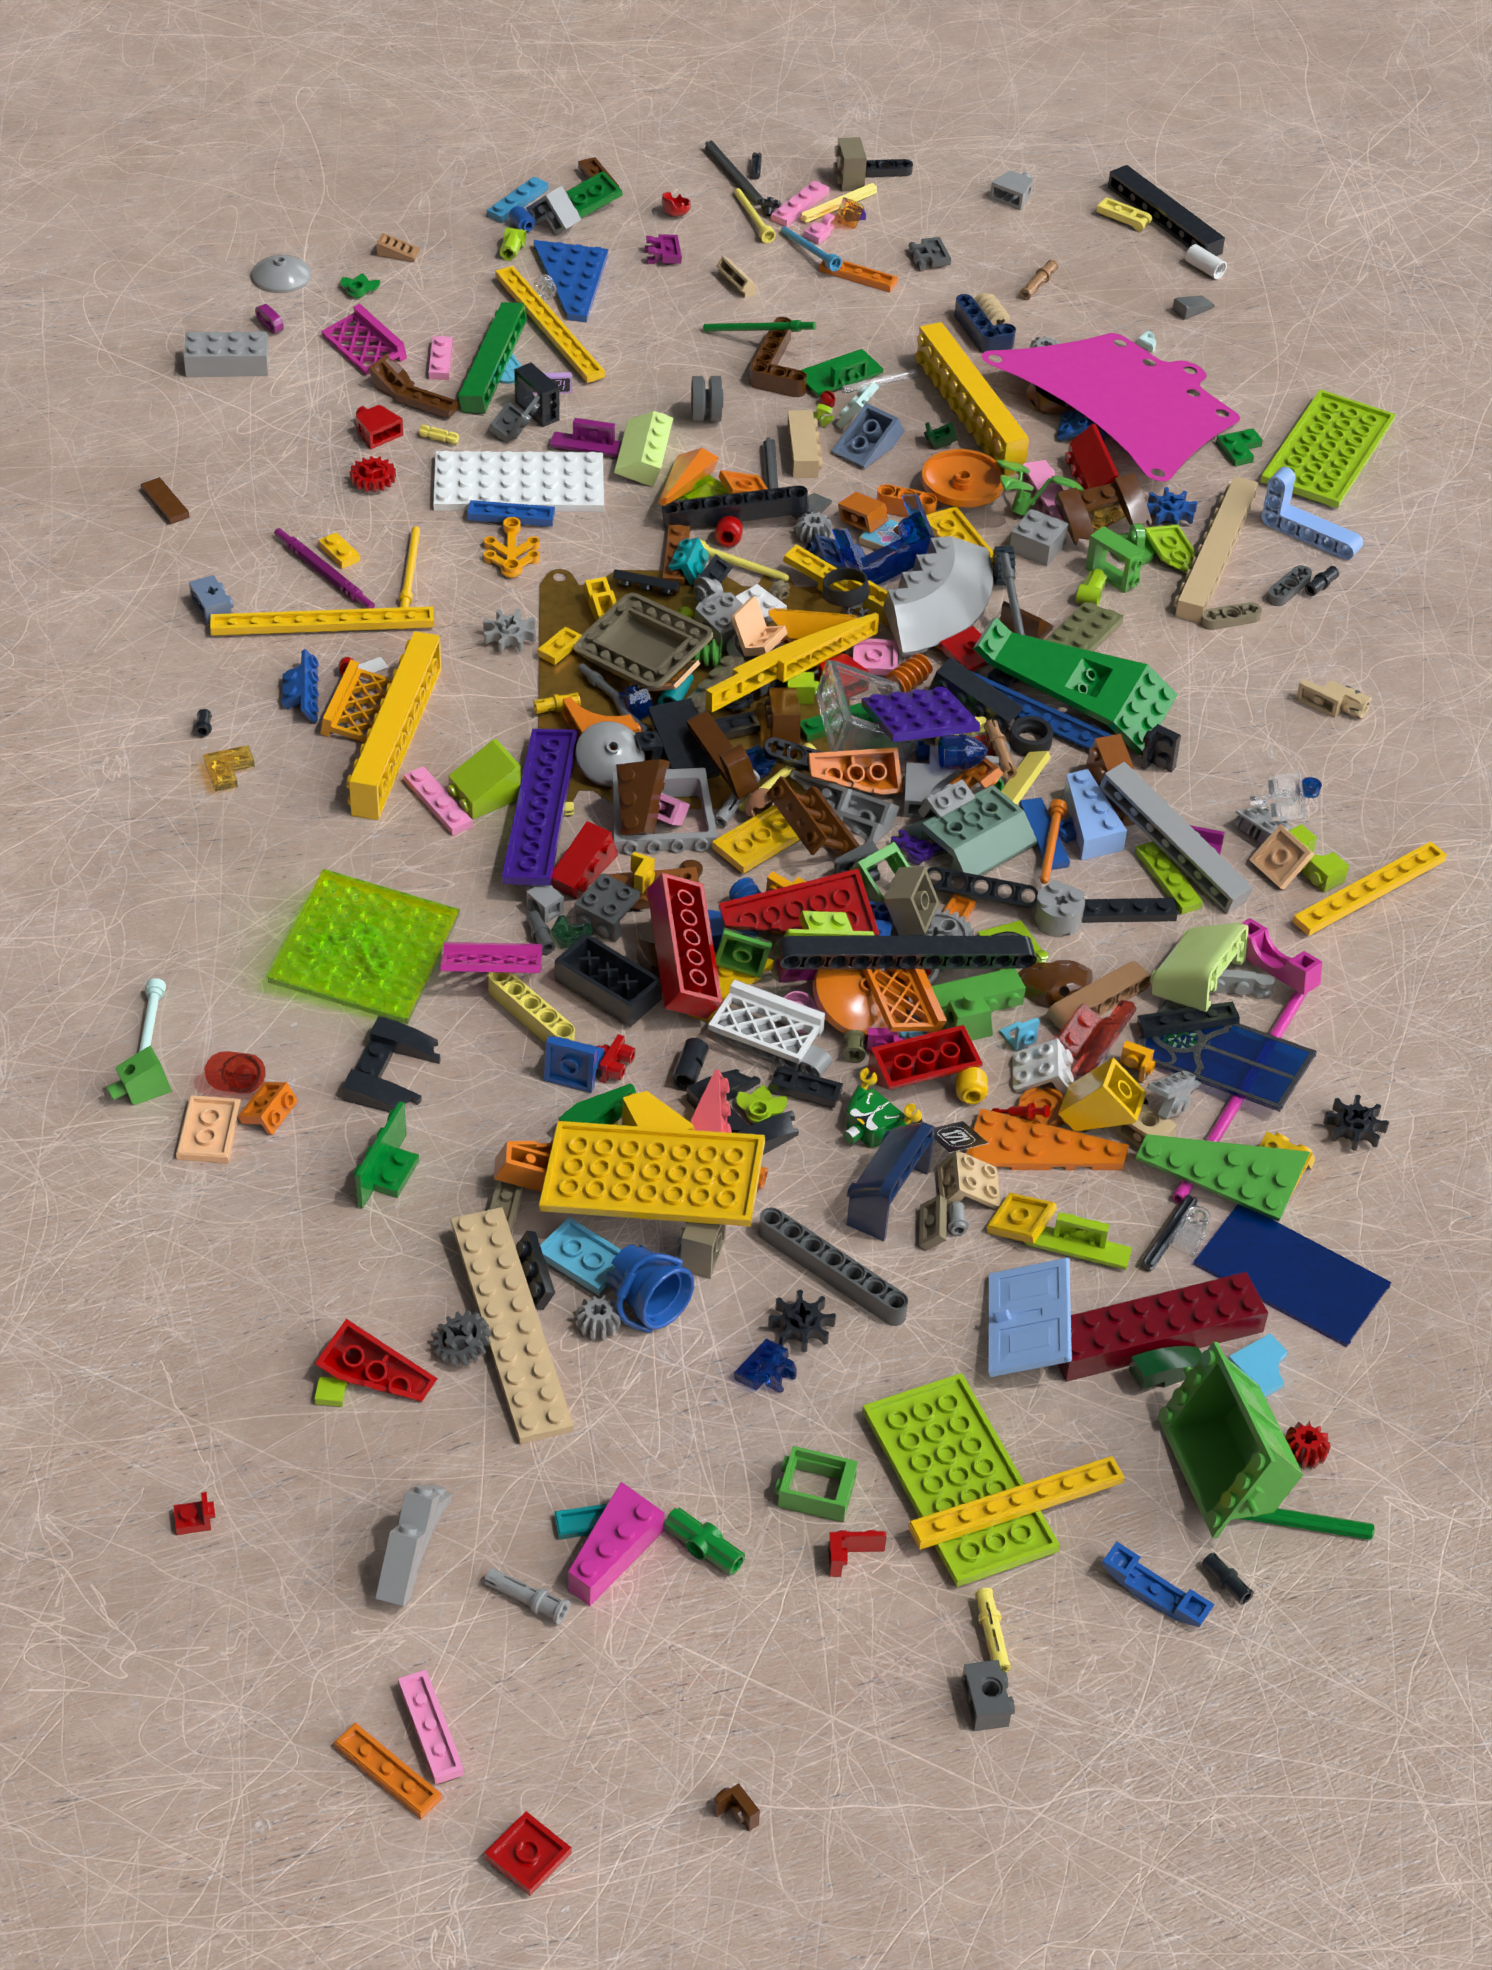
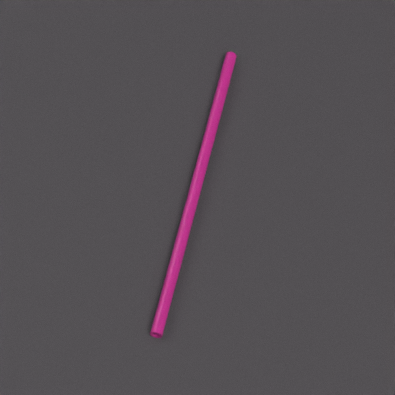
(1235, 1102)

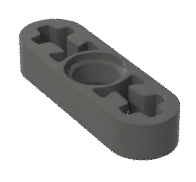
(1304, 574)

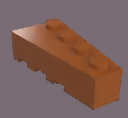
(1105, 755)

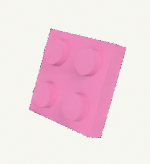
(877, 655)

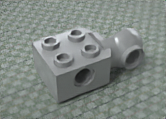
(715, 609)

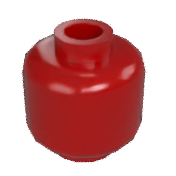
(728, 531)

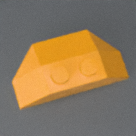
(804, 623)

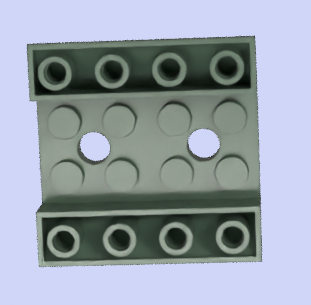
(984, 836)

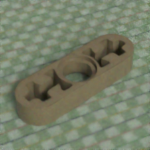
(1217, 617)

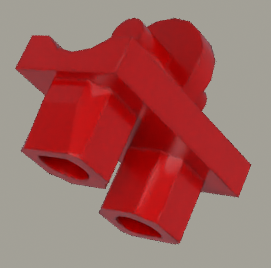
(612, 1055)

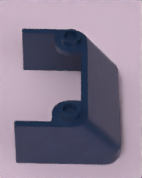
(899, 1153)

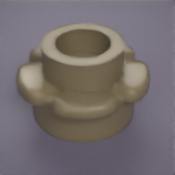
(780, 589)

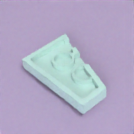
(856, 404)

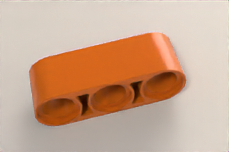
(894, 503)

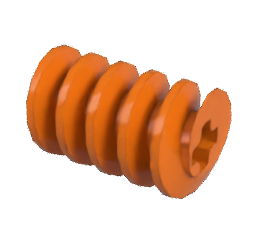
(911, 672)

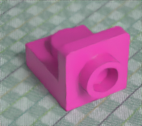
(879, 1037)

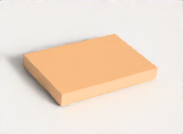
(208, 1129)

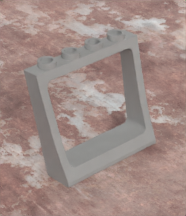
(677, 784)

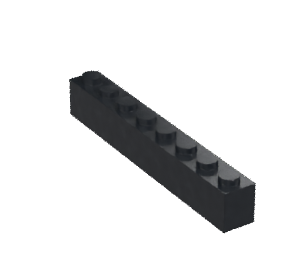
(1164, 210)

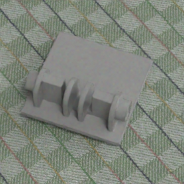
(1257, 823)

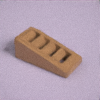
(397, 249)

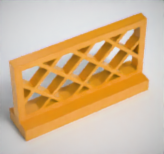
(347, 687)

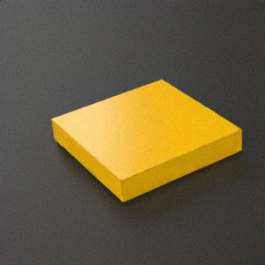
(1021, 1218)

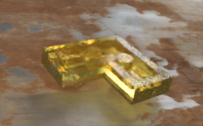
(224, 763)

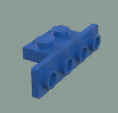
(301, 686)

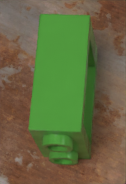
(1105, 540)
(894, 859)
(820, 1464)

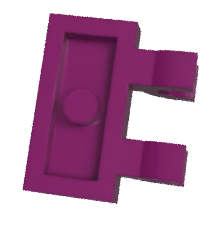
(667, 251)

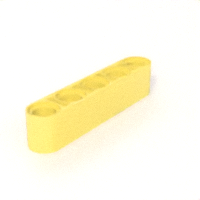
(528, 1007)

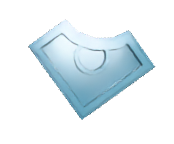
(1261, 1363)

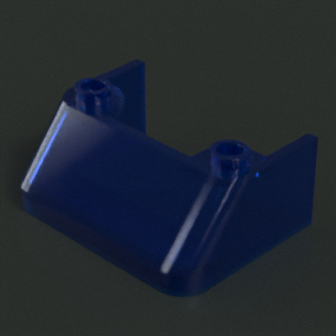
(896, 556)

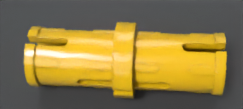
(554, 703)

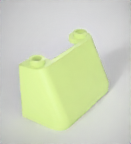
(1198, 963)

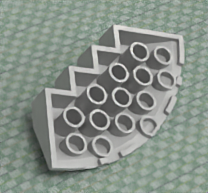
(940, 594)

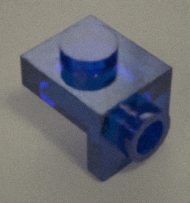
(638, 700)
(759, 762)

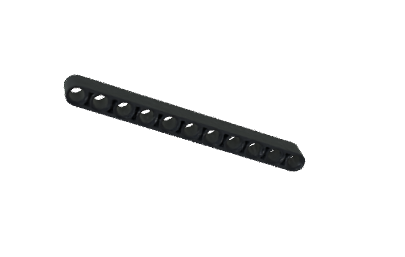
(906, 952)

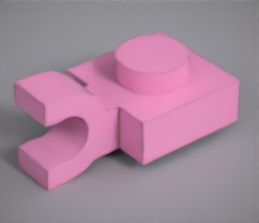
(820, 231)

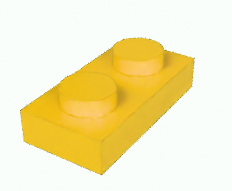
(339, 550)
(559, 645)

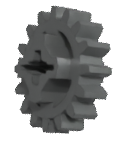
(461, 1338)

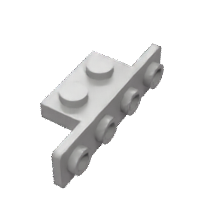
(1176, 1090)

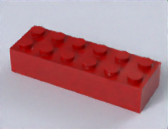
(684, 946)

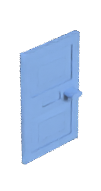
(1029, 1317)

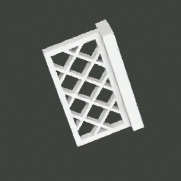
(774, 1009)

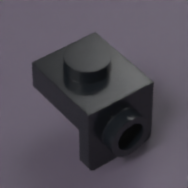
(650, 744)

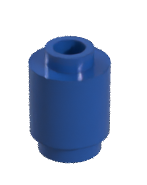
(522, 218)

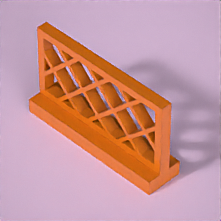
(918, 989)

